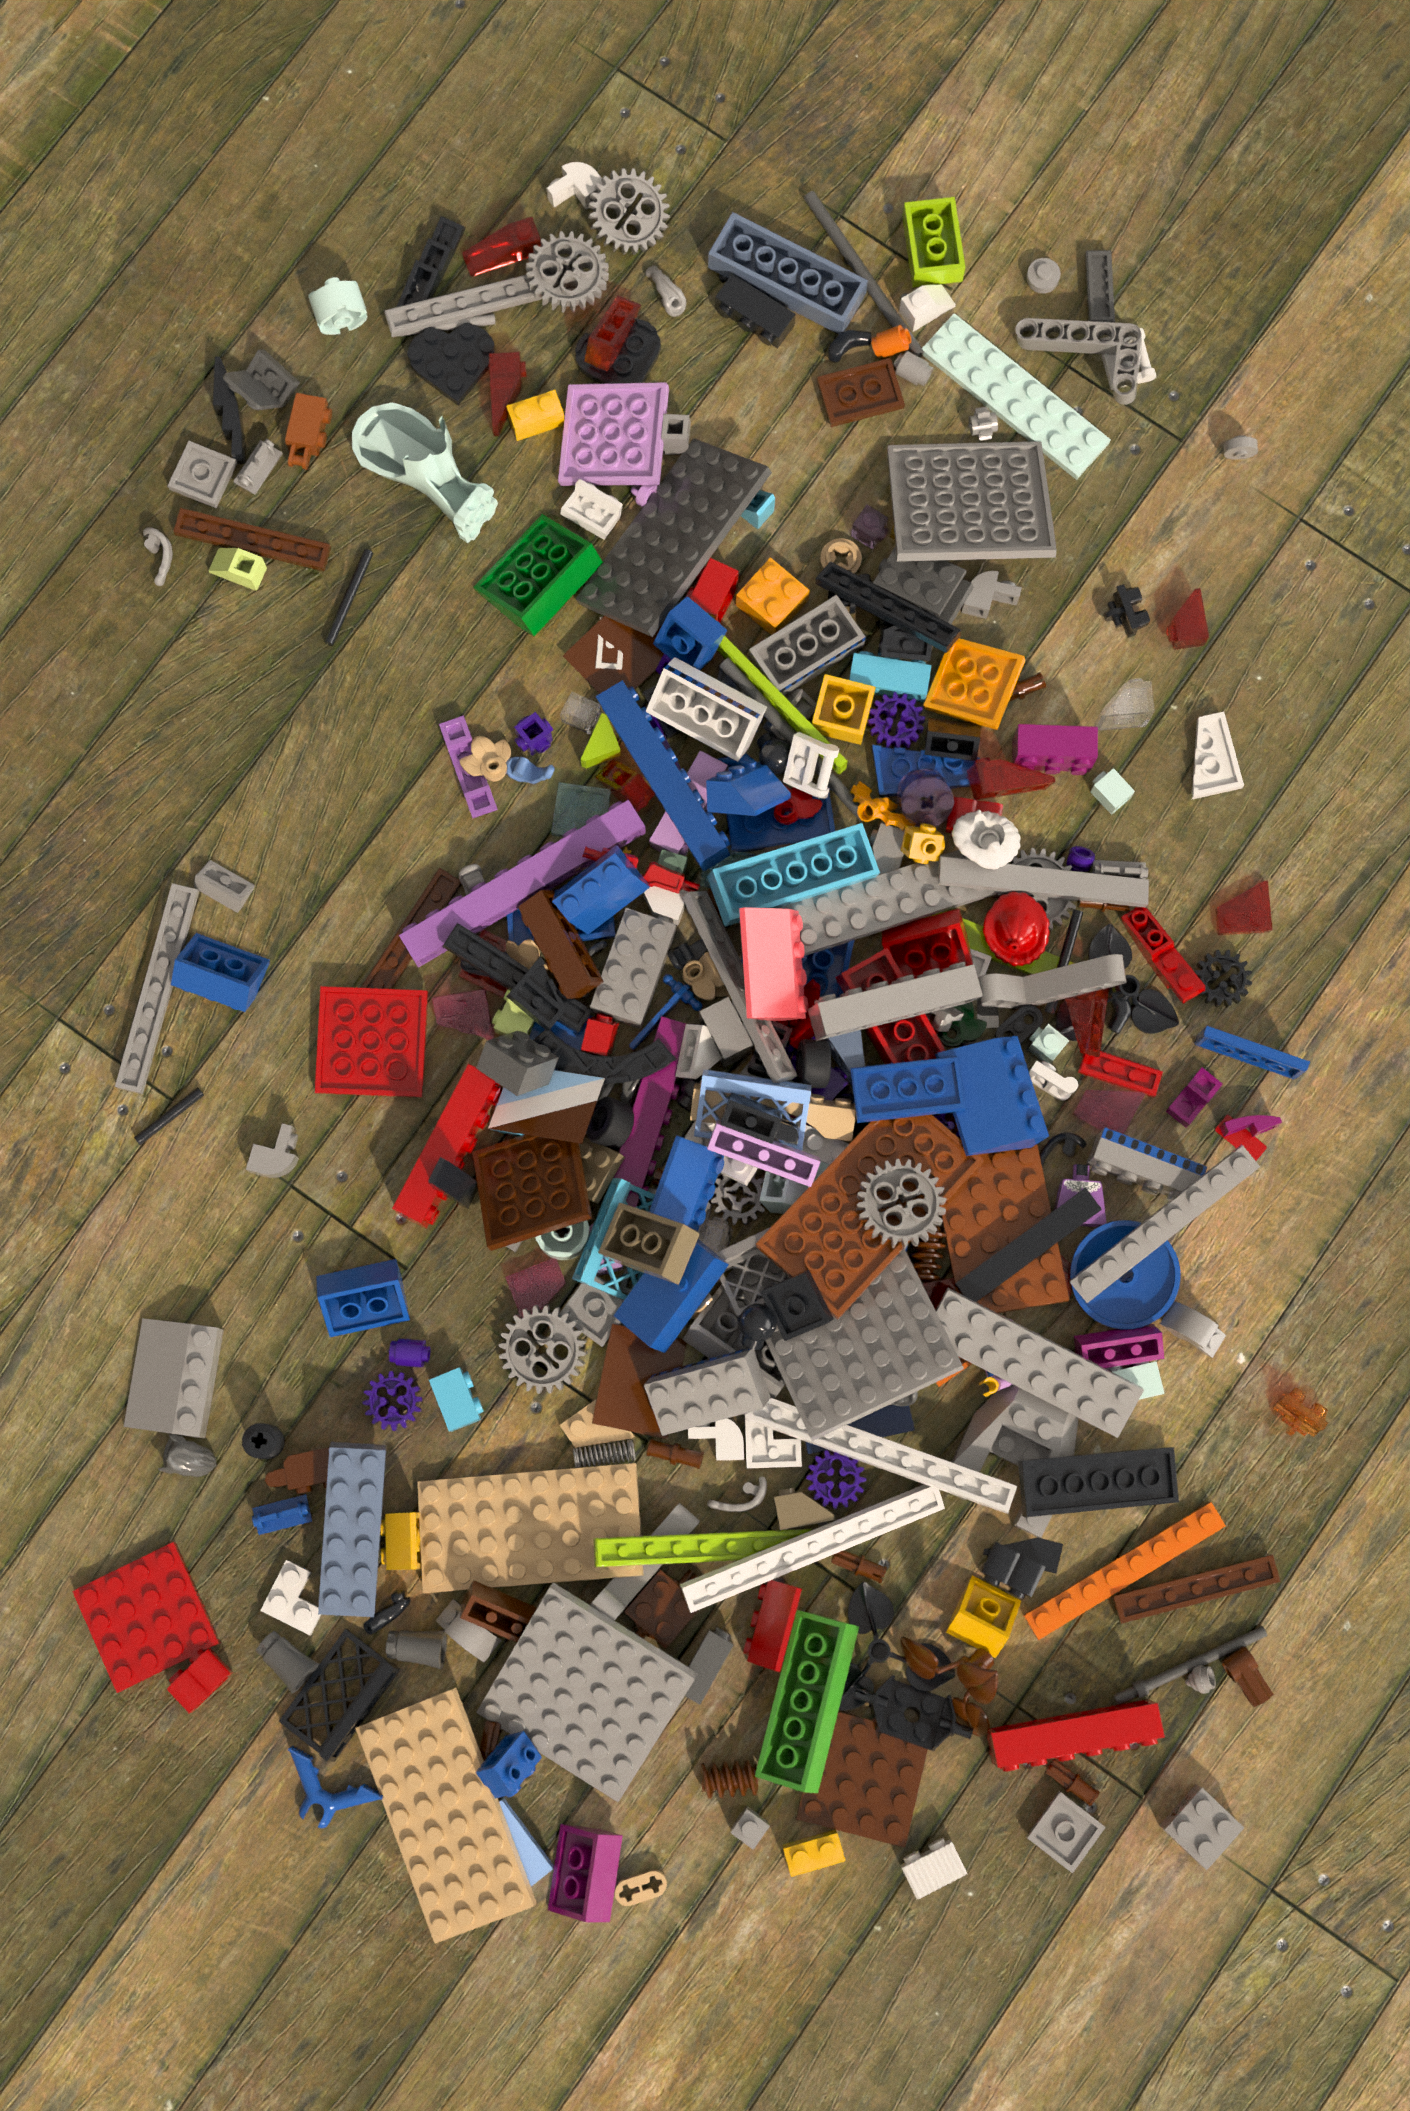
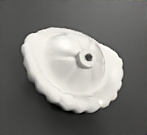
(986, 838)

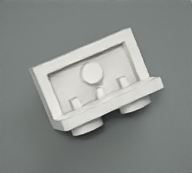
(592, 509)

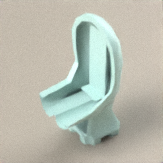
(413, 452)

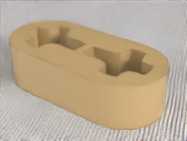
(643, 1894)

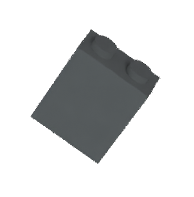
(708, 1661)

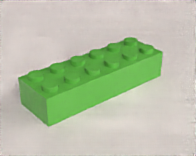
(807, 1702)

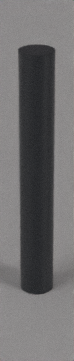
(169, 1116)

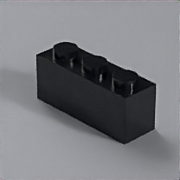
(754, 311)

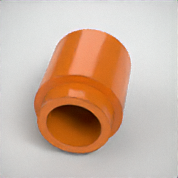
(891, 341)

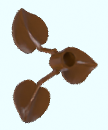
(971, 1671)

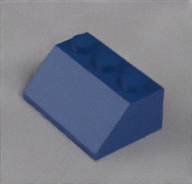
(745, 790)
(600, 891)
(219, 972)
(687, 1183)
(362, 1298)

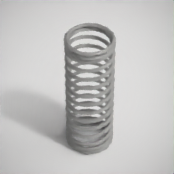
(578, 1457)

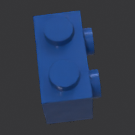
(509, 1765)

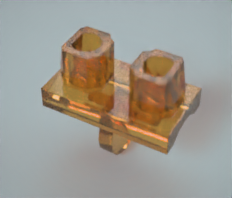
(1300, 1417)

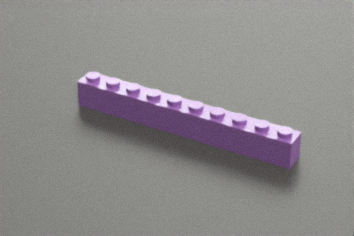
(515, 886)

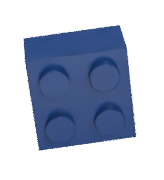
(690, 634)

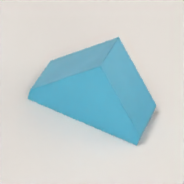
(759, 508)

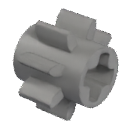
(983, 423)

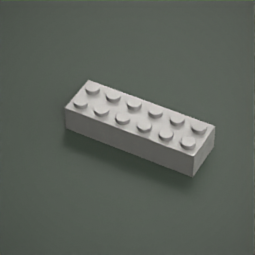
(895, 1002)

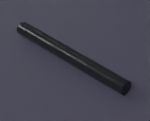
(348, 597)
(1067, 950)

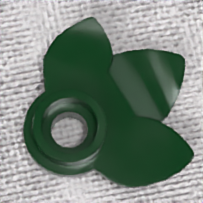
(966, 1029)

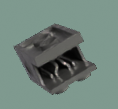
(926, 584)

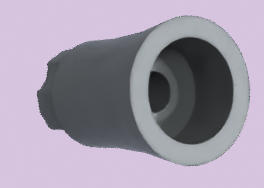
(418, 1647)
(286, 1661)

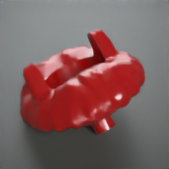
(1016, 929)

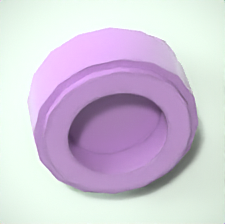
(643, 493)

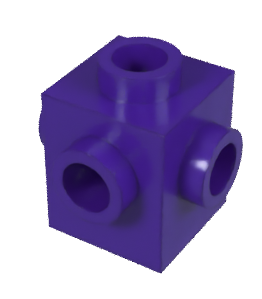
(531, 726)

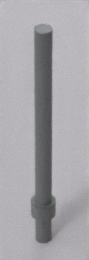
(1142, 1687)

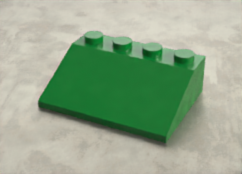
(539, 574)

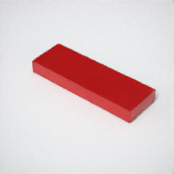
(1121, 1073)

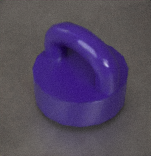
(1080, 857)

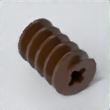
(927, 1255)
(729, 1779)

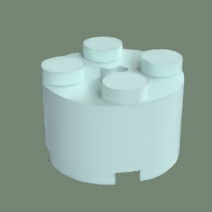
(338, 306)
(567, 1247)

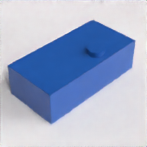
(661, 1309)

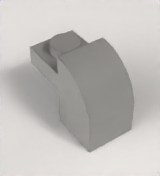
(675, 433)
(988, 589)
(276, 1161)
(1193, 1328)
(468, 1635)

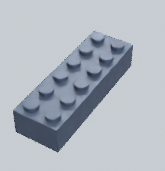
(788, 273)
(352, 1529)

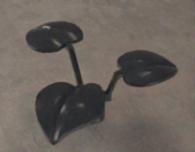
(1152, 1010)
(874, 1611)

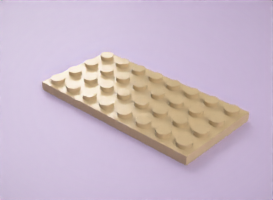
(525, 1526)
(445, 1816)

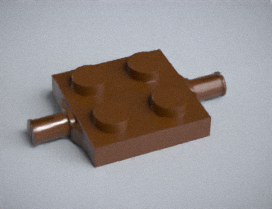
(661, 1608)

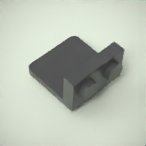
(264, 382)

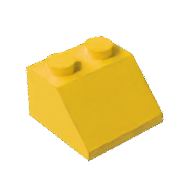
(402, 1541)
(984, 1616)

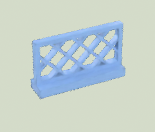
(755, 1087)

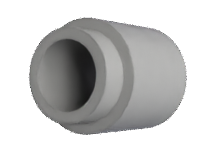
(913, 368)

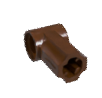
(1243, 1670)

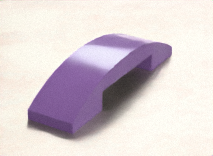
(474, 787)

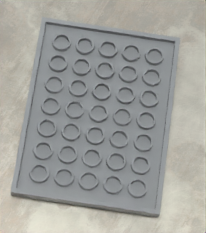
(869, 1356)

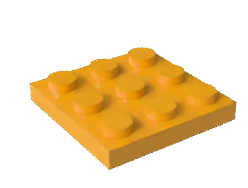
(974, 683)

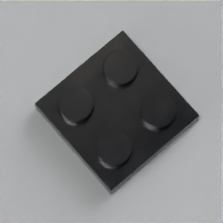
(797, 1305)

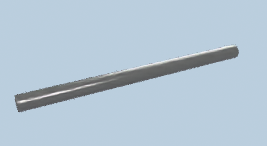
(858, 267)
(785, 730)

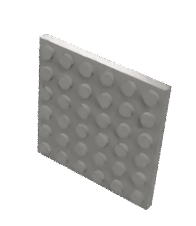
(970, 501)
(587, 1692)

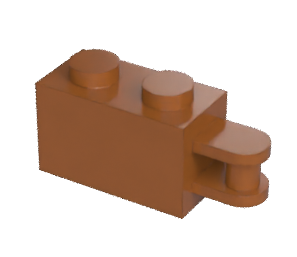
(307, 428)

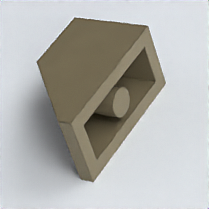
(798, 1510)

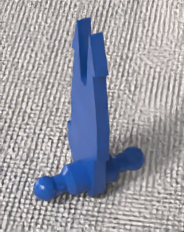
(681, 992)

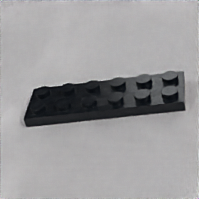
(1098, 1481)

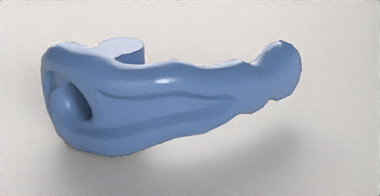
(525, 771)

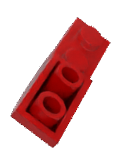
(1161, 954)

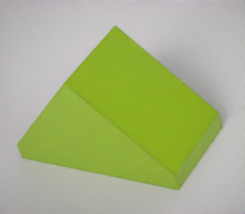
(601, 745)

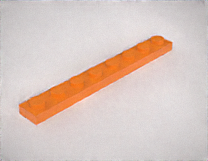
(1124, 1570)

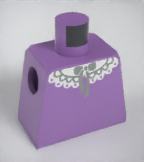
(1070, 1187)

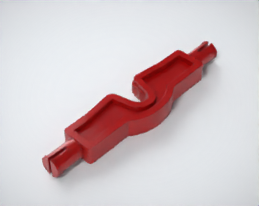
(655, 874)

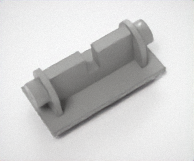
(258, 466)
(1121, 868)

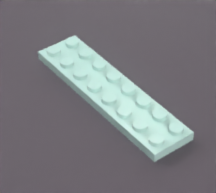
(1015, 396)

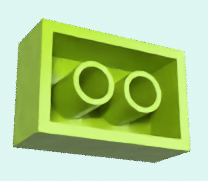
(933, 242)

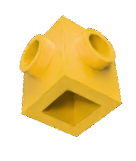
(922, 843)

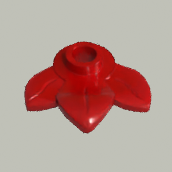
(800, 805)

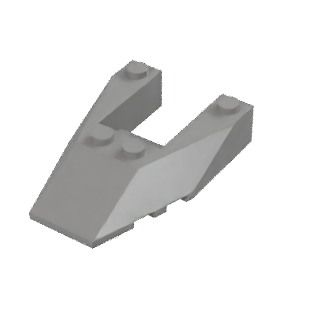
(1015, 1429)

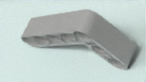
(1089, 344)
(1052, 985)
(622, 1590)

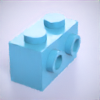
(456, 1399)

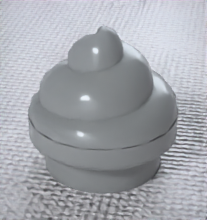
(1201, 1679)

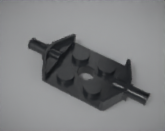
(934, 1713)

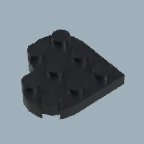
(453, 360)
(633, 361)

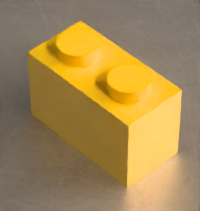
(535, 415)
(813, 1852)

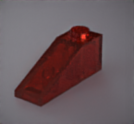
(503, 247)
(611, 333)
(505, 385)
(1003, 778)
(1088, 1019)

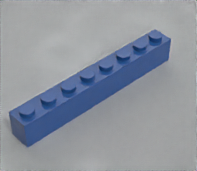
(663, 775)

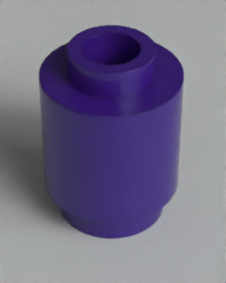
(409, 1352)

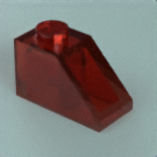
(1189, 624)
(625, 784)

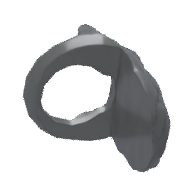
(187, 1458)

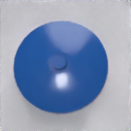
(1141, 1292)

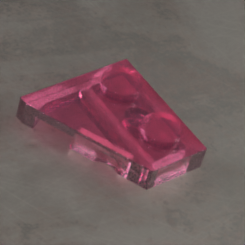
(466, 1012)
(1108, 1108)
(536, 1285)

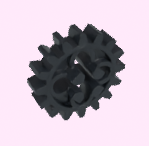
(1237, 981)

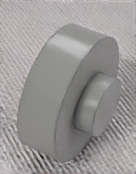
(1043, 275)
(1240, 447)

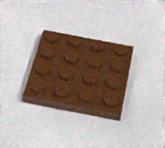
(530, 1188)
(866, 1783)

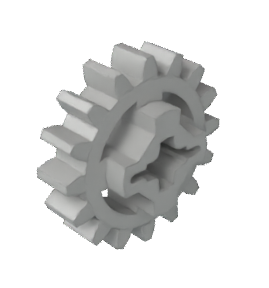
(726, 1193)

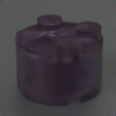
(927, 784)

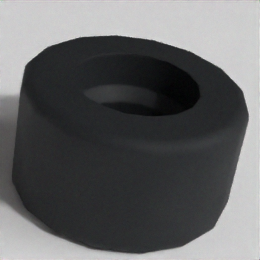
(813, 1063)
(610, 1123)

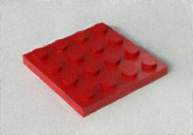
(371, 1042)
(146, 1617)

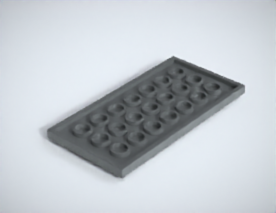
(673, 536)

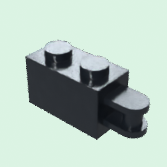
(757, 1120)

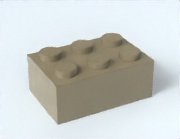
(649, 1243)

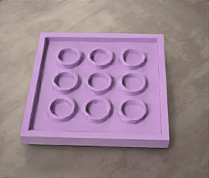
(613, 434)

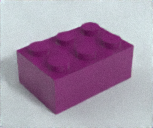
(1055, 748)

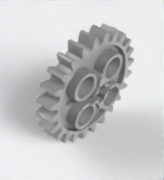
(610, 197)
(548, 259)
(1054, 907)
(910, 1226)
(561, 1333)

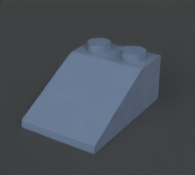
(847, 1051)

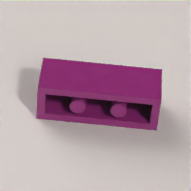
(1121, 1346)

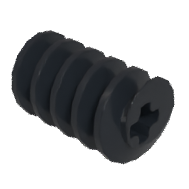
(252, 1445)

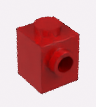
(600, 1035)

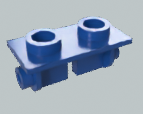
(281, 1514)

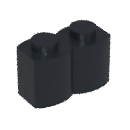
(1012, 1570)

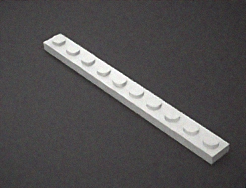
(892, 1457)
(811, 1547)

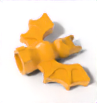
(877, 808)

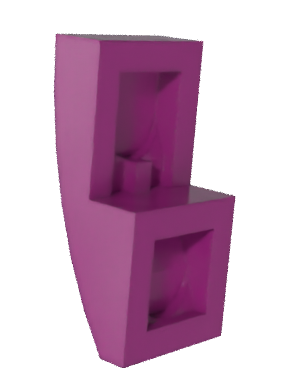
(1194, 1097)
(1257, 1124)

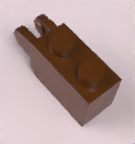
(301, 1471)

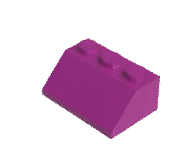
(585, 1873)

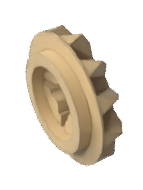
(842, 547)

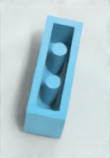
(891, 675)

